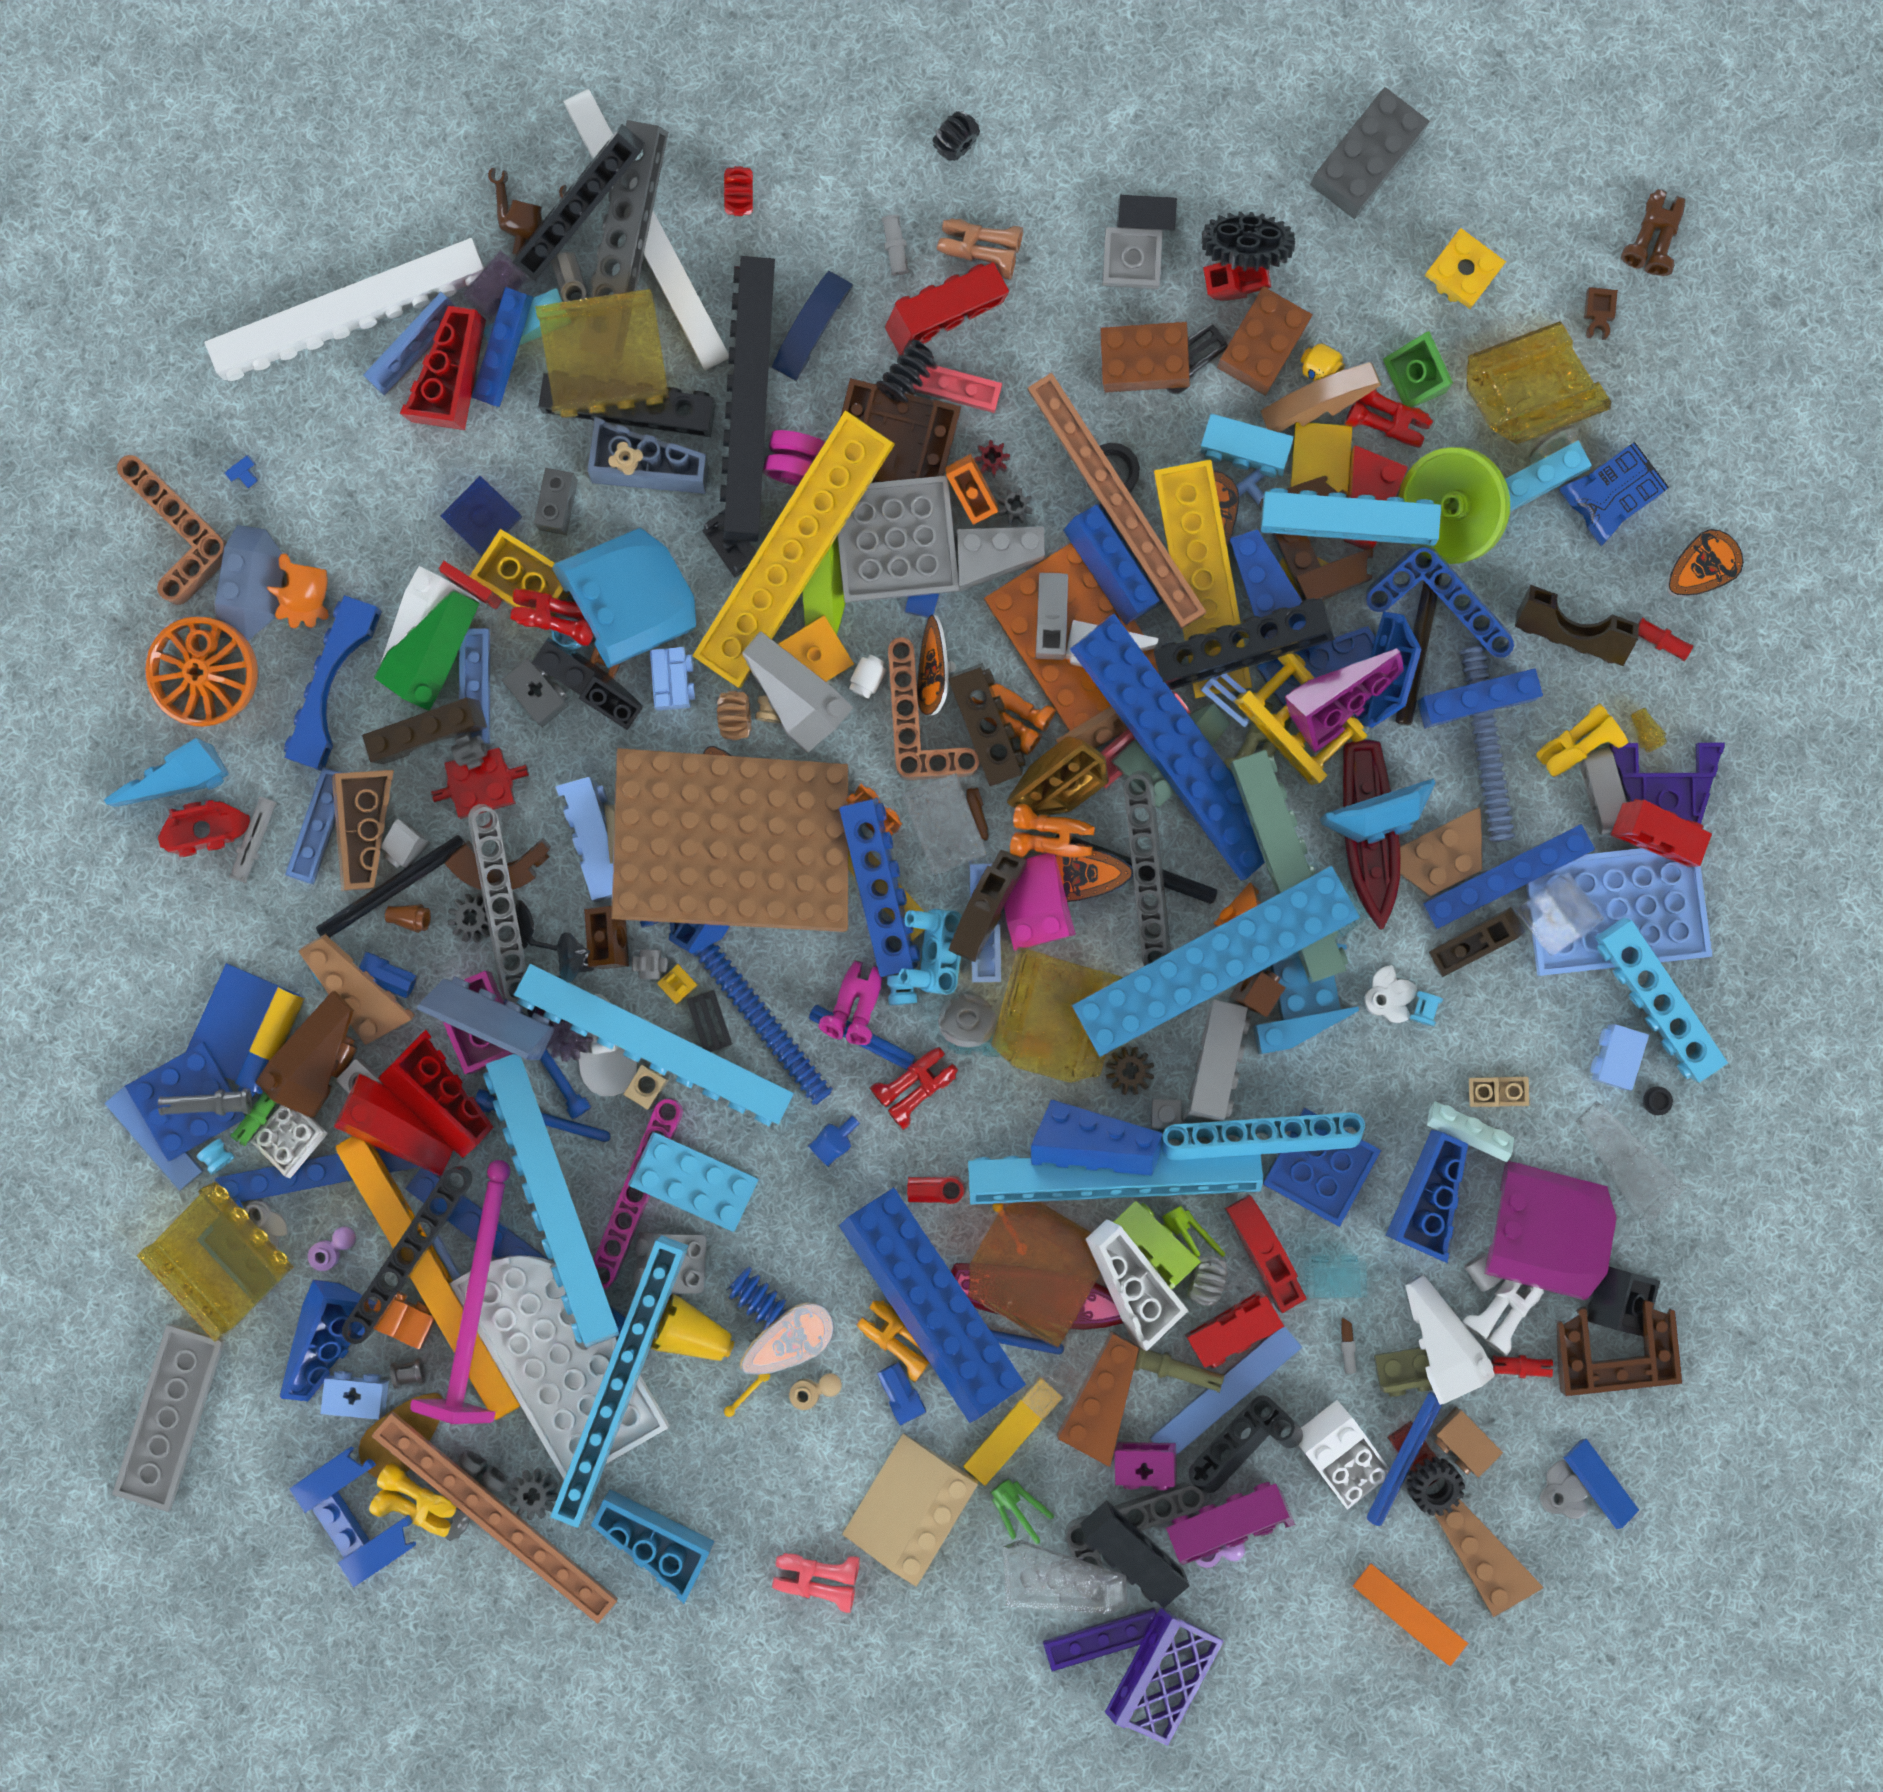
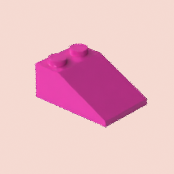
(1038, 905)

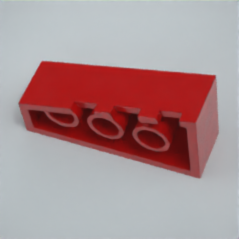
(945, 305)

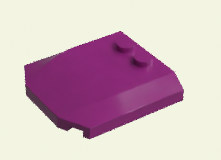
(1552, 1231)

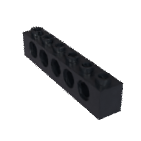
(578, 202)
(697, 423)
(1259, 649)

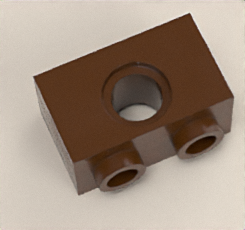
(605, 939)
(1259, 992)

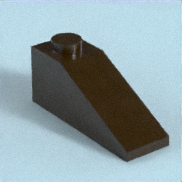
(1477, 942)

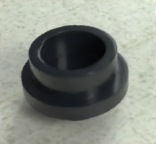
(1657, 1100)

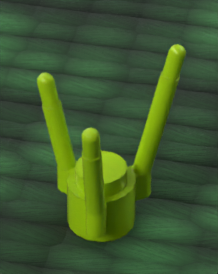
(1178, 1220)

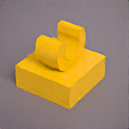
(677, 984)

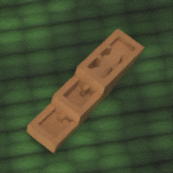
(1326, 394)

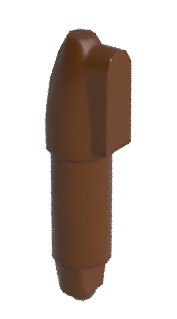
(975, 804)

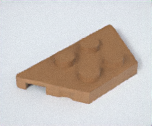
(1444, 854)

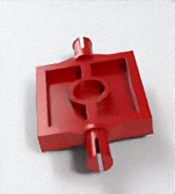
(484, 784)

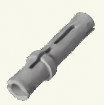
(248, 851)

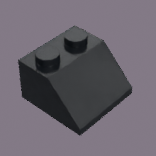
(1619, 1301)

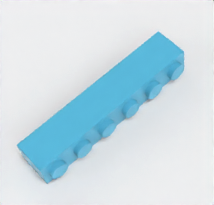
(1350, 517)

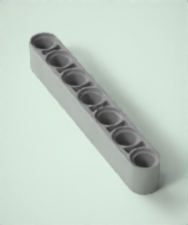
(490, 892)

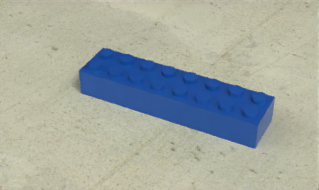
(932, 1305)

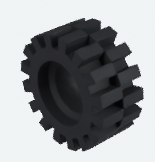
(1443, 1498)

